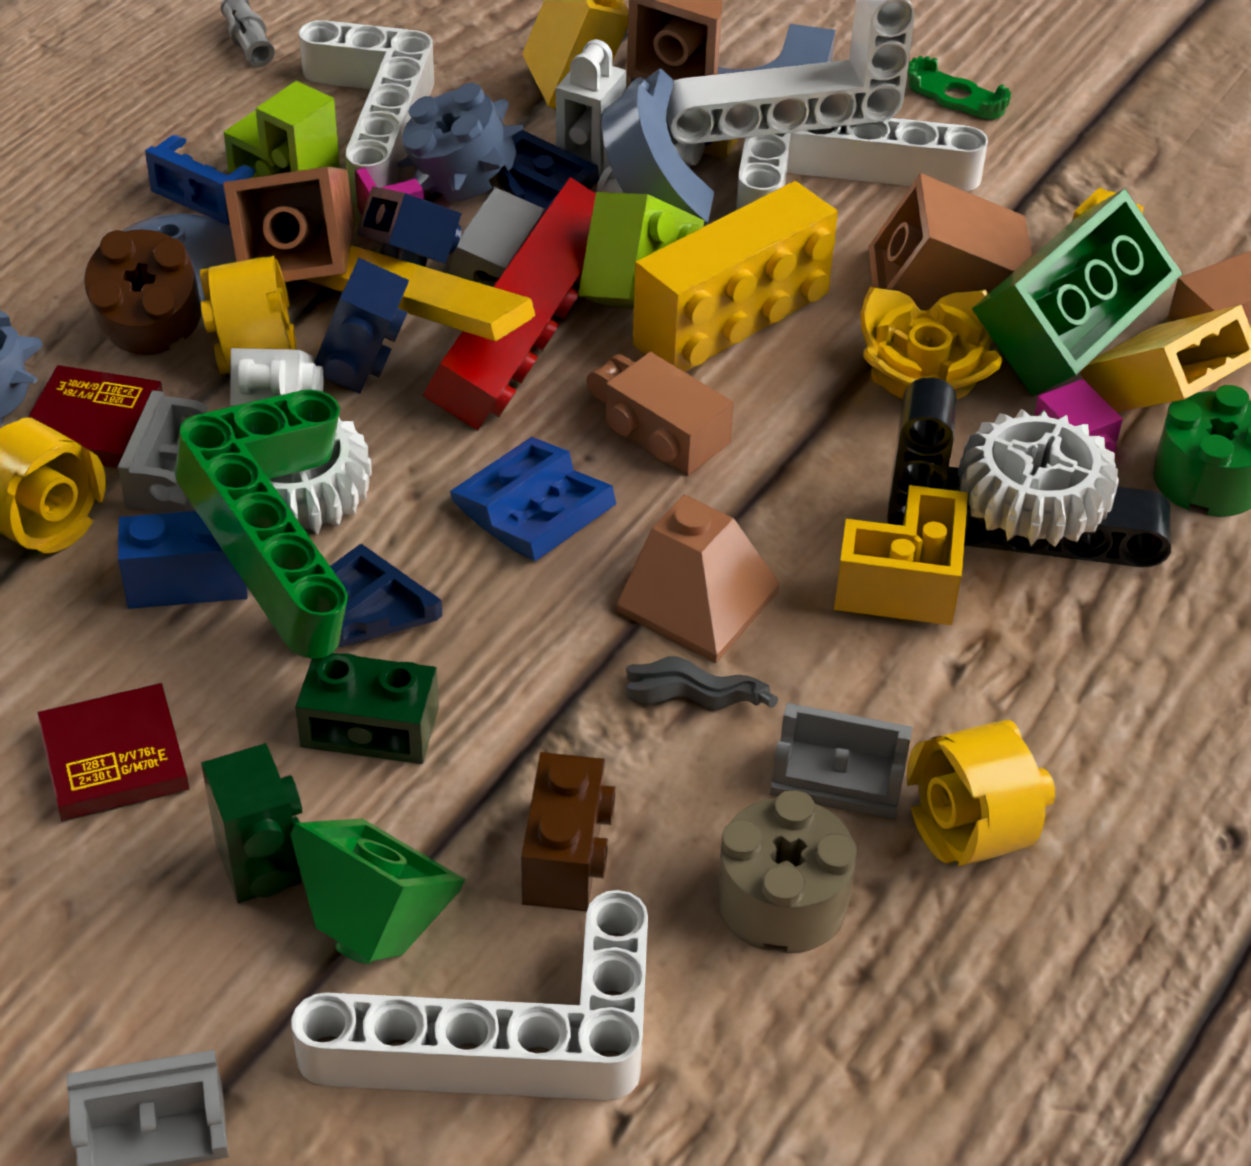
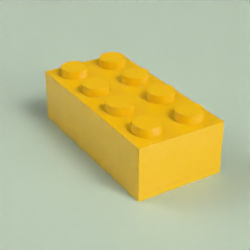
(734, 276)

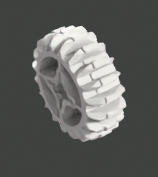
(1038, 477)
(333, 488)

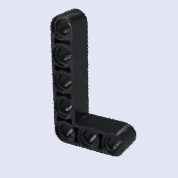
(1131, 535)

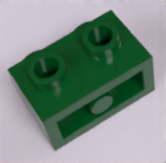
(368, 707)
(253, 821)

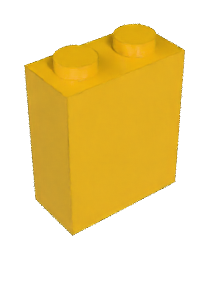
(562, 33)
(1171, 360)

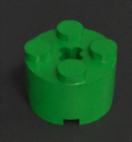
(1207, 452)

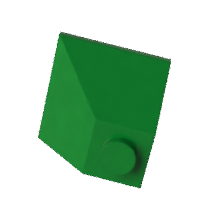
(369, 887)

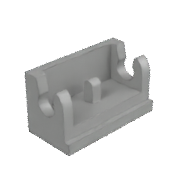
(494, 236)
(151, 456)
(842, 760)
(149, 1112)

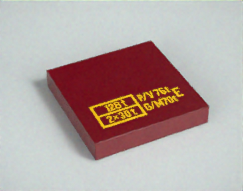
(94, 408)
(112, 751)

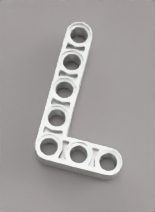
(390, 63)
(804, 96)
(868, 152)
(499, 1028)

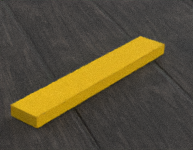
(445, 297)

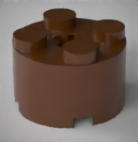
(143, 290)

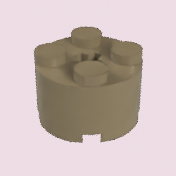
(786, 873)

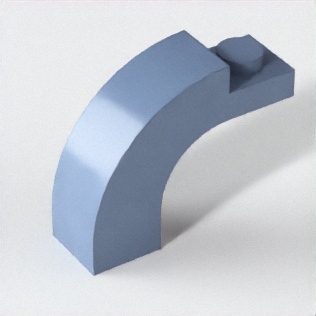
(643, 151)

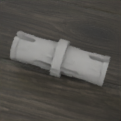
(248, 31)

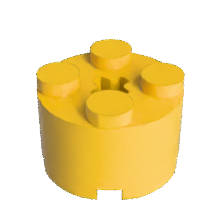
(246, 307)
(46, 486)
(978, 793)

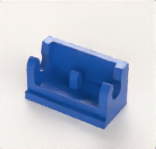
(189, 181)

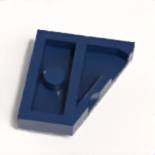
(543, 170)
(380, 597)

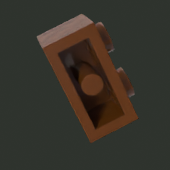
(563, 831)

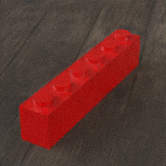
(478, 370)

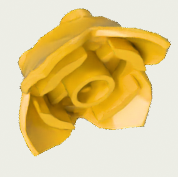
(919, 344)

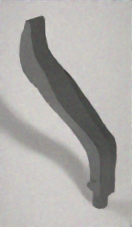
(681, 678)

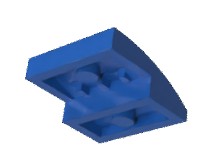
(533, 498)

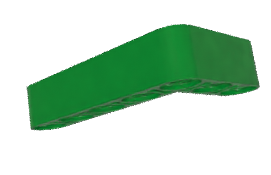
(226, 475)

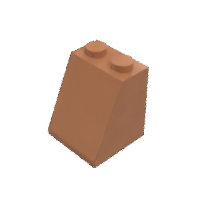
(673, 36)
(295, 217)
(946, 243)

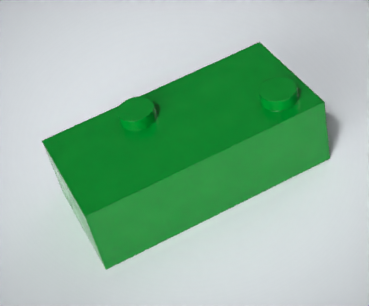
(1077, 293)

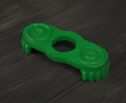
(930, 82)

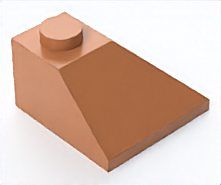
(697, 580)

